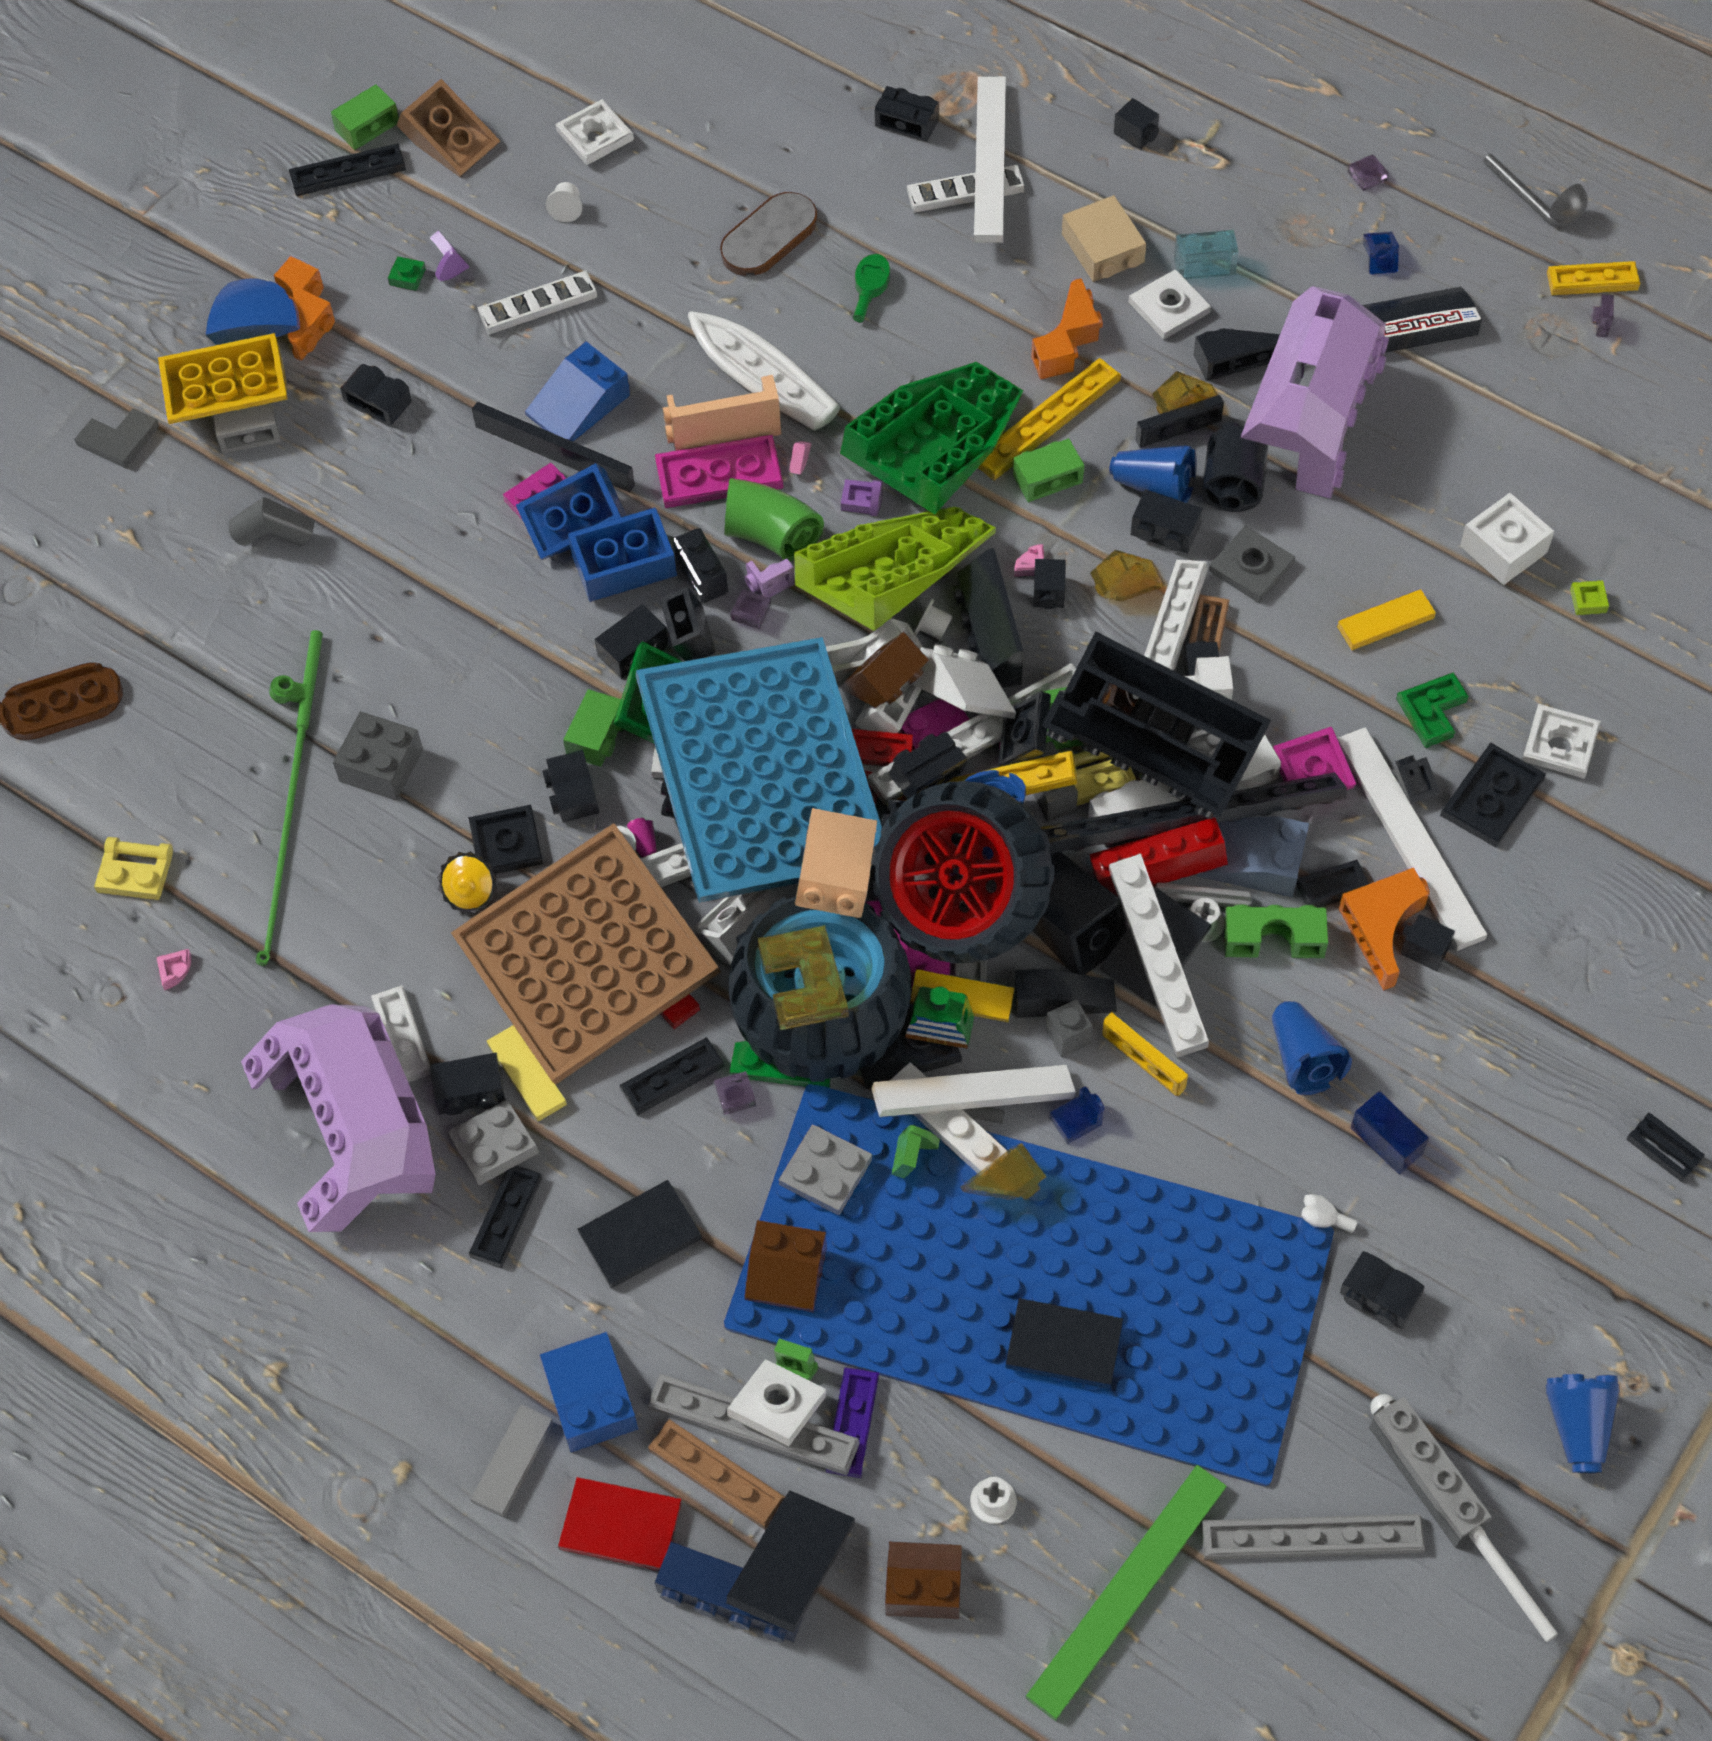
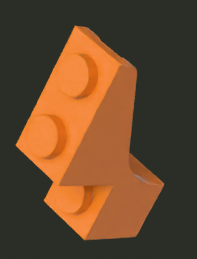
(315, 314)
(1080, 325)

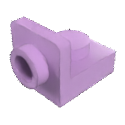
(771, 580)

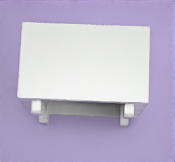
(1506, 538)

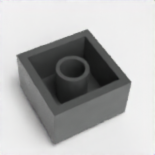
(378, 755)

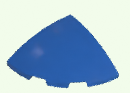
(251, 310)

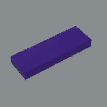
(856, 1412)

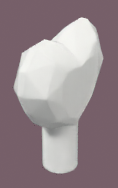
(1323, 1214)

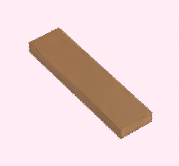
(716, 1474)

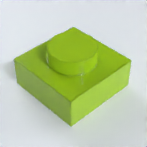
(1589, 597)

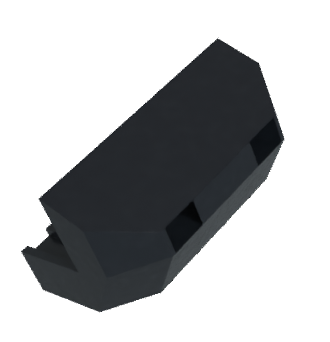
(1159, 726)

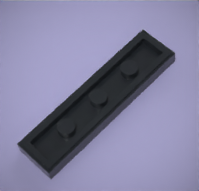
(347, 169)

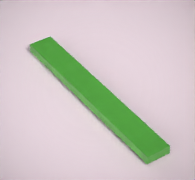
(1125, 1593)

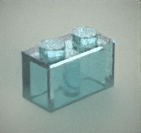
(1206, 254)

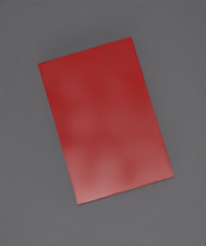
(619, 1523)

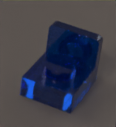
(1382, 252)
(1078, 1115)

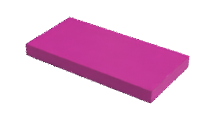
(705, 471)

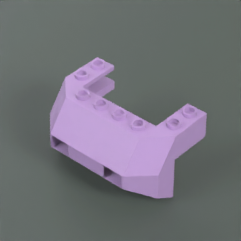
(1347, 349)
(358, 1103)

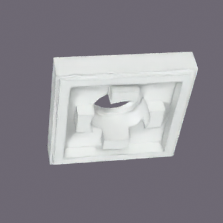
(591, 119)
(1169, 319)
(1576, 729)
(776, 1421)

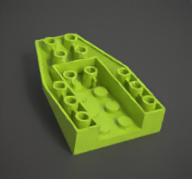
(887, 562)

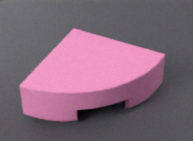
(799, 456)
(1026, 563)
(174, 967)

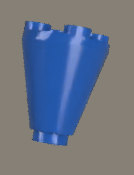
(1584, 1417)

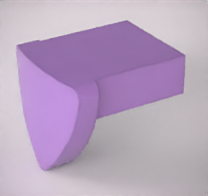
(452, 262)
(862, 497)

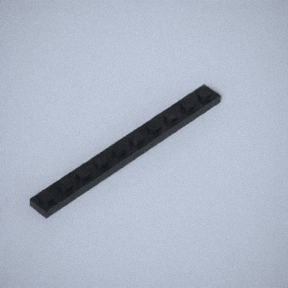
(1165, 817)

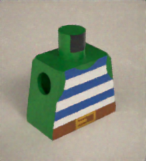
(941, 1017)

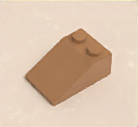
(447, 129)

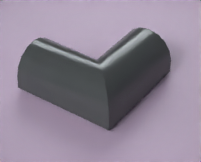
(270, 517)

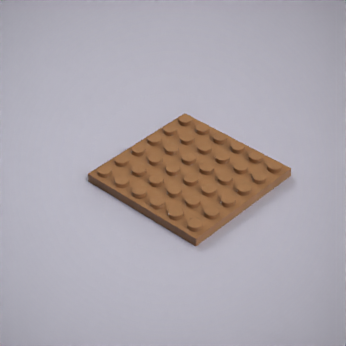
(585, 953)

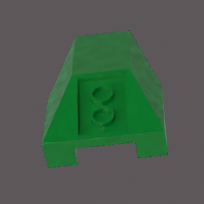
(933, 432)

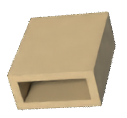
(1103, 238)

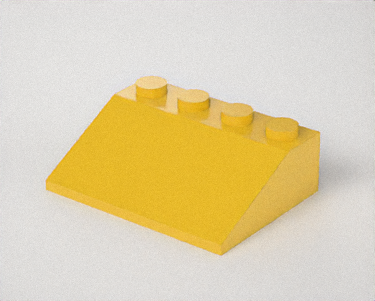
(222, 378)

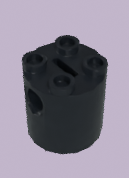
(1234, 470)

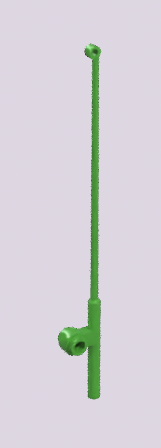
(282, 691)

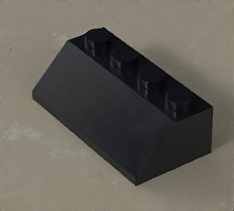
(990, 618)

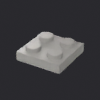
(493, 1142)
(825, 1169)

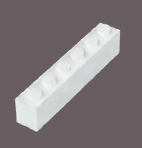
(1141, 794)
(1158, 956)

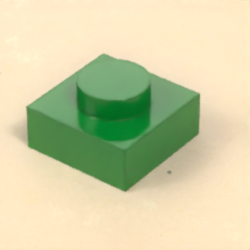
(406, 273)

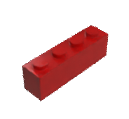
(1167, 854)

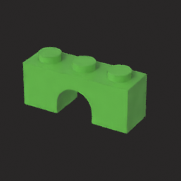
(1302, 927)

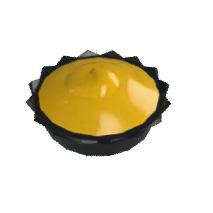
(467, 882)

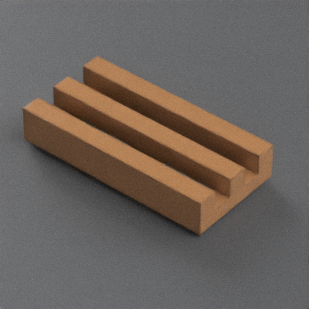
(1213, 601)

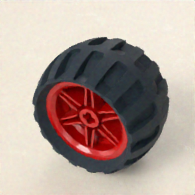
(1018, 866)

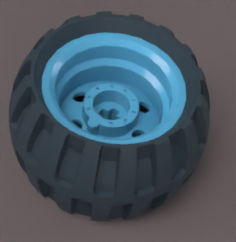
(875, 995)

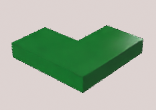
(1426, 704)

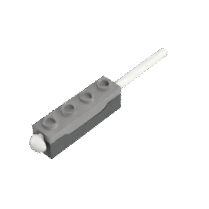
(1445, 1492)

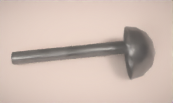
(1566, 208)

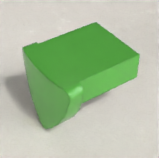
(908, 1146)
(796, 1358)

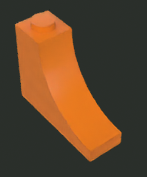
(1378, 912)

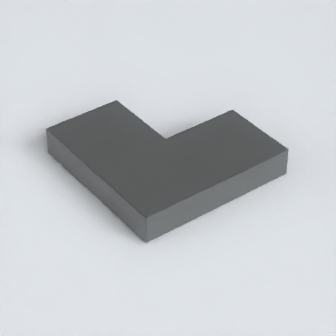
(118, 444)

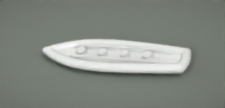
(749, 357)

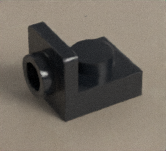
(1415, 778)

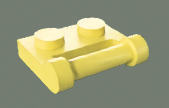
(1098, 777)
(133, 878)

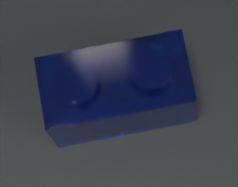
(1389, 1132)

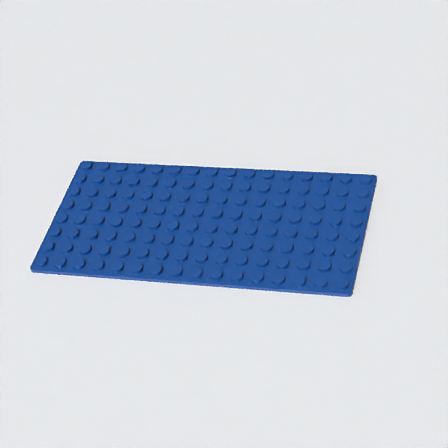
(933, 1279)

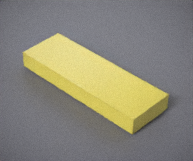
(526, 1073)

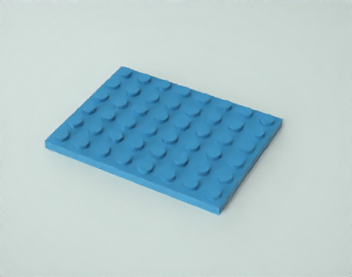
(748, 756)

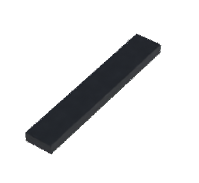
(550, 445)

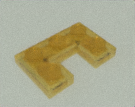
(823, 992)

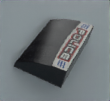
(1427, 318)

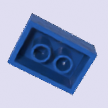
(622, 554)

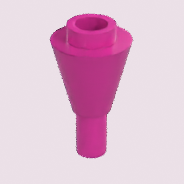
(644, 836)

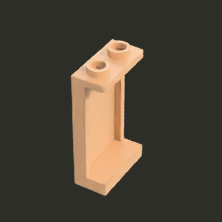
(724, 418)
(836, 863)

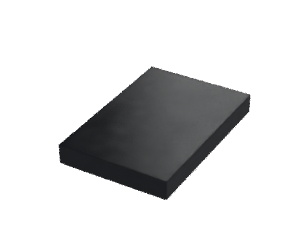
(1493, 795)
(1124, 960)
(922, 1054)
(639, 1234)
(1064, 1343)

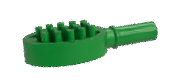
(871, 280)

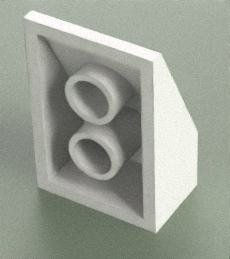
(963, 682)

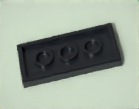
(790, 1561)

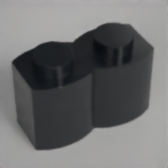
(376, 394)
(572, 786)
(1381, 1290)

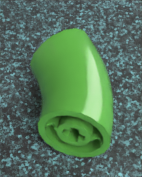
(770, 518)

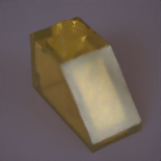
(1181, 391)
(1125, 576)
(1008, 1176)

